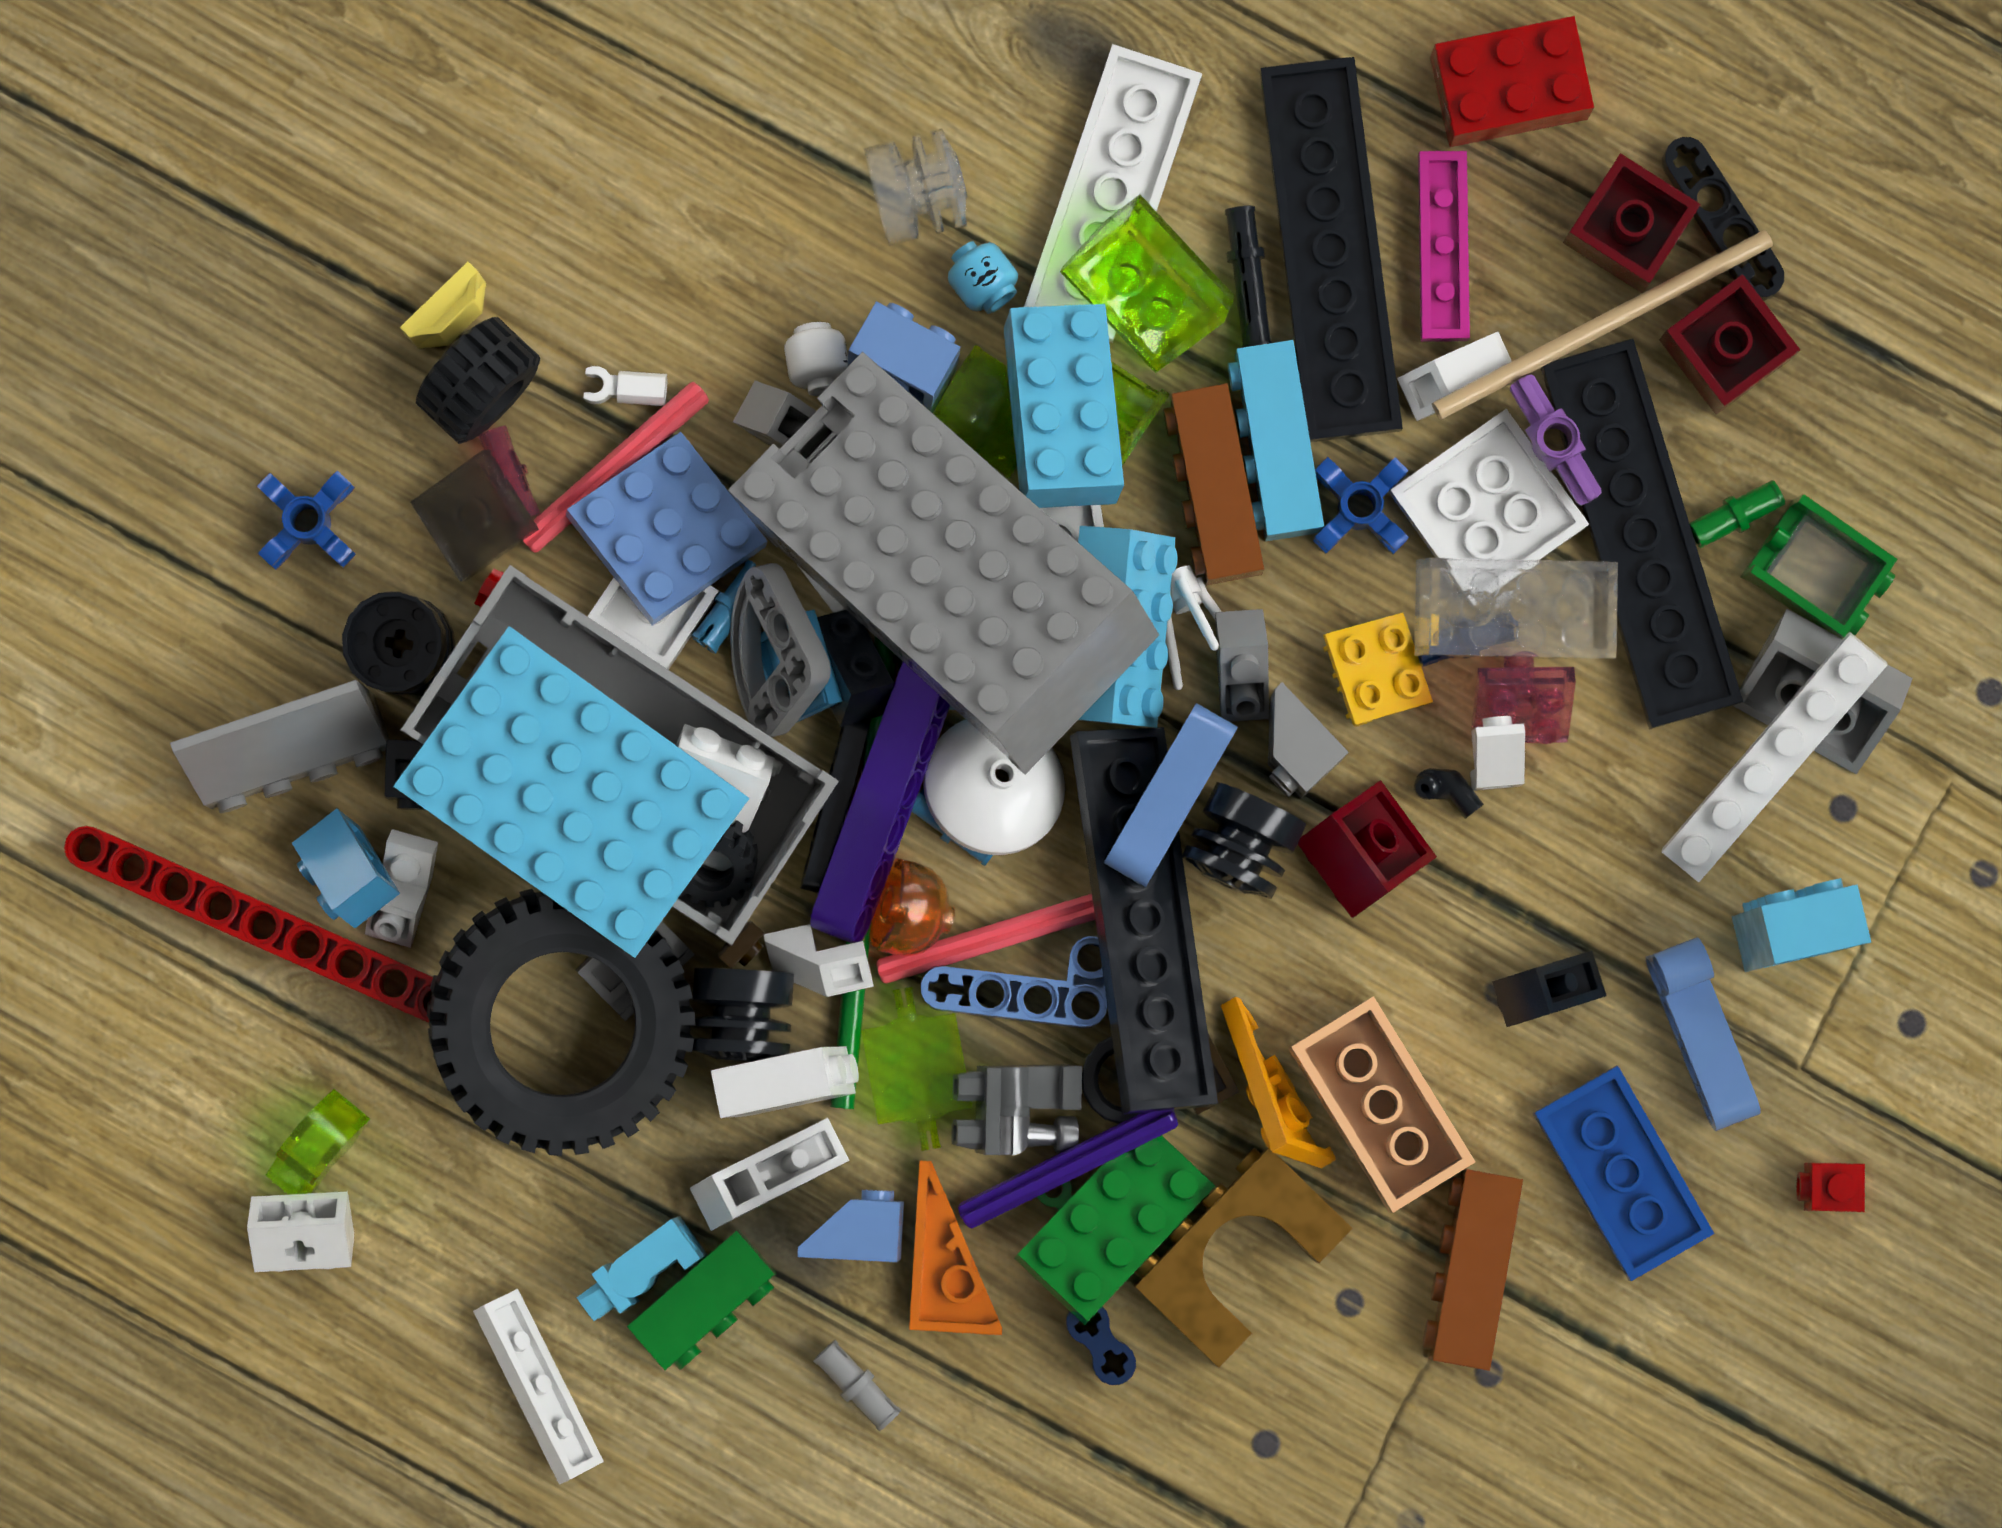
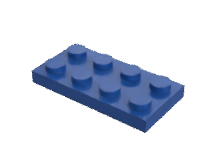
(1623, 1173)

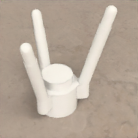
(1187, 595)

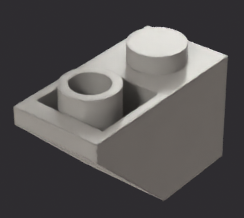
(1242, 665)

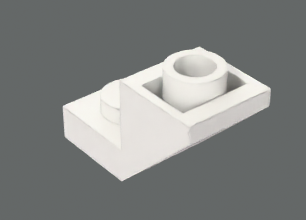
(1451, 373)
(1498, 754)
(411, 868)
(822, 971)

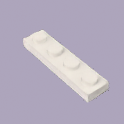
(538, 1386)

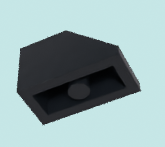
(1549, 988)

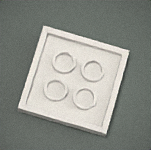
(1489, 498)

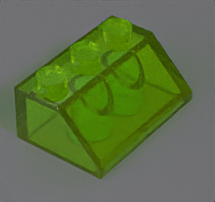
(1151, 284)

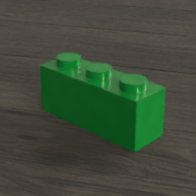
(703, 1302)

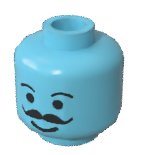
(983, 277)

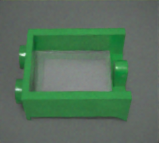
(1821, 568)

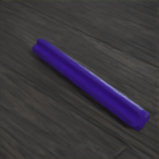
(1066, 1166)

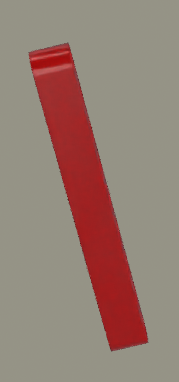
(242, 916)

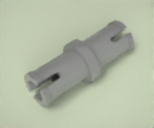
(857, 1385)

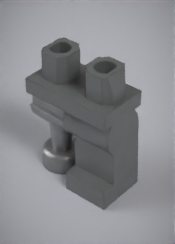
(1004, 1106)

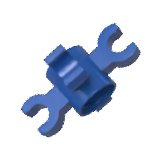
(1343, 488)
(284, 543)

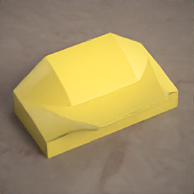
(448, 310)

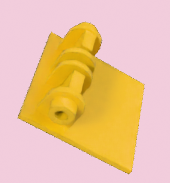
(1377, 669)

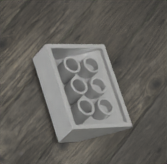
(283, 746)

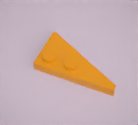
(1273, 1094)

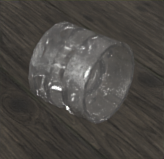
(916, 186)

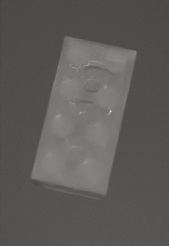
(1516, 608)

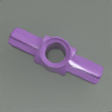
(1567, 462)

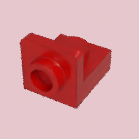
(1832, 1187)

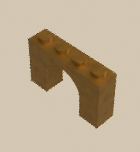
(1263, 1190)

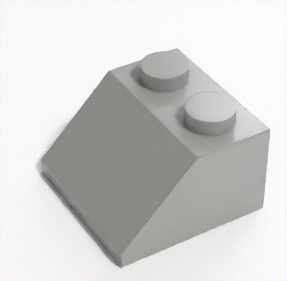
(1298, 745)

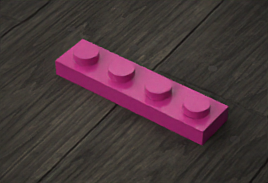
(1443, 246)

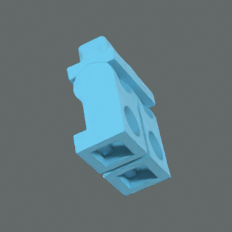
(640, 1267)

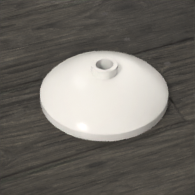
(978, 807)

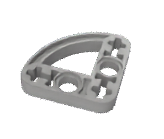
(770, 601)

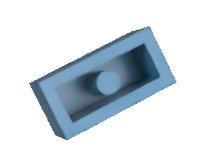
(344, 869)

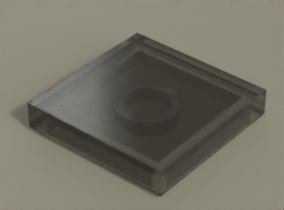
(474, 515)

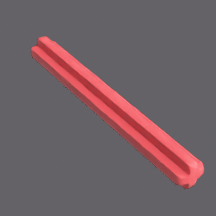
(636, 446)
(988, 939)

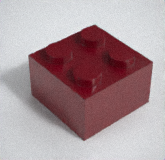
(1631, 223)
(1729, 344)

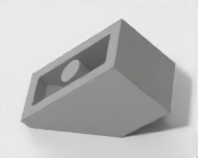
(772, 414)

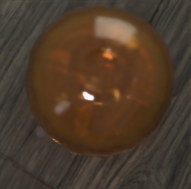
(911, 911)

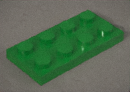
(1113, 1225)

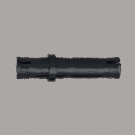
(1248, 276)

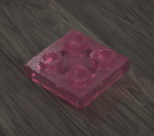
(1528, 694)

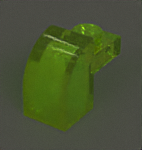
(317, 1144)

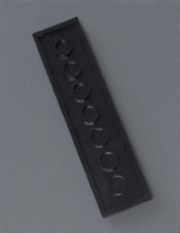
(1331, 249)
(1643, 526)
(1142, 933)

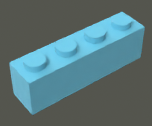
(1278, 440)

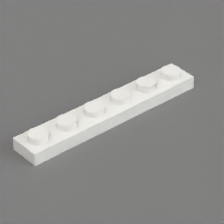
(1774, 756)

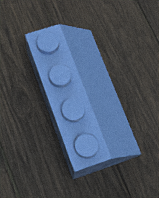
(860, 1230)

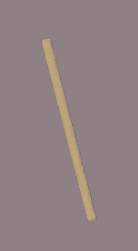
(1602, 324)

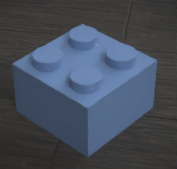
(911, 354)

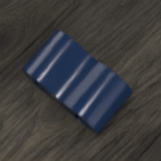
(1100, 1343)

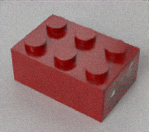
(1511, 81)

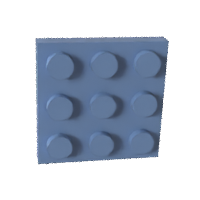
(666, 528)

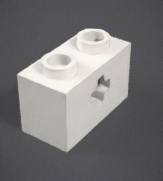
(300, 1231)

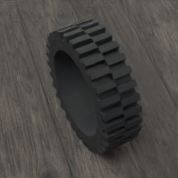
(493, 1097)

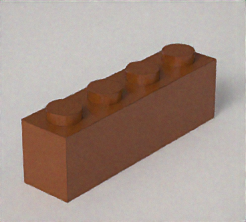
(1215, 484)
(1474, 1269)

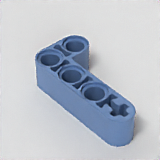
(1170, 795)
(1016, 986)
(1702, 1033)

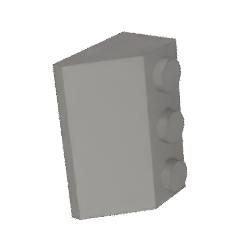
(1785, 665)

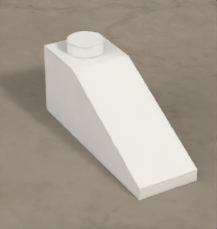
(769, 1174)

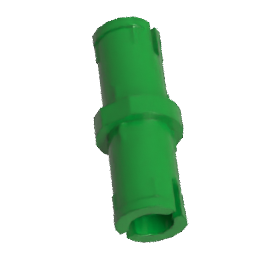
(1737, 513)

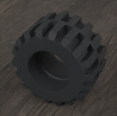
(477, 379)

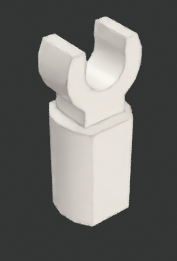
(628, 387)

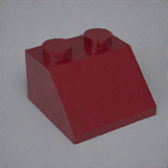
(1366, 849)

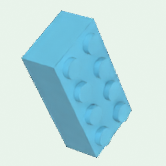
(1063, 405)
(1146, 566)
(1800, 924)

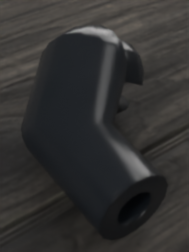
(1447, 785)

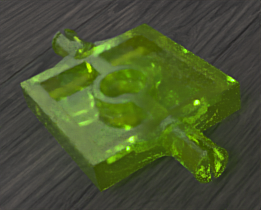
(914, 1068)

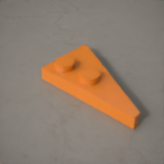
(945, 1279)

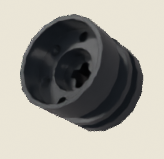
(371, 635)
(1243, 841)
(741, 1012)

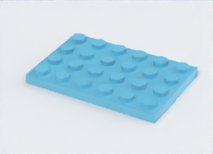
(571, 792)

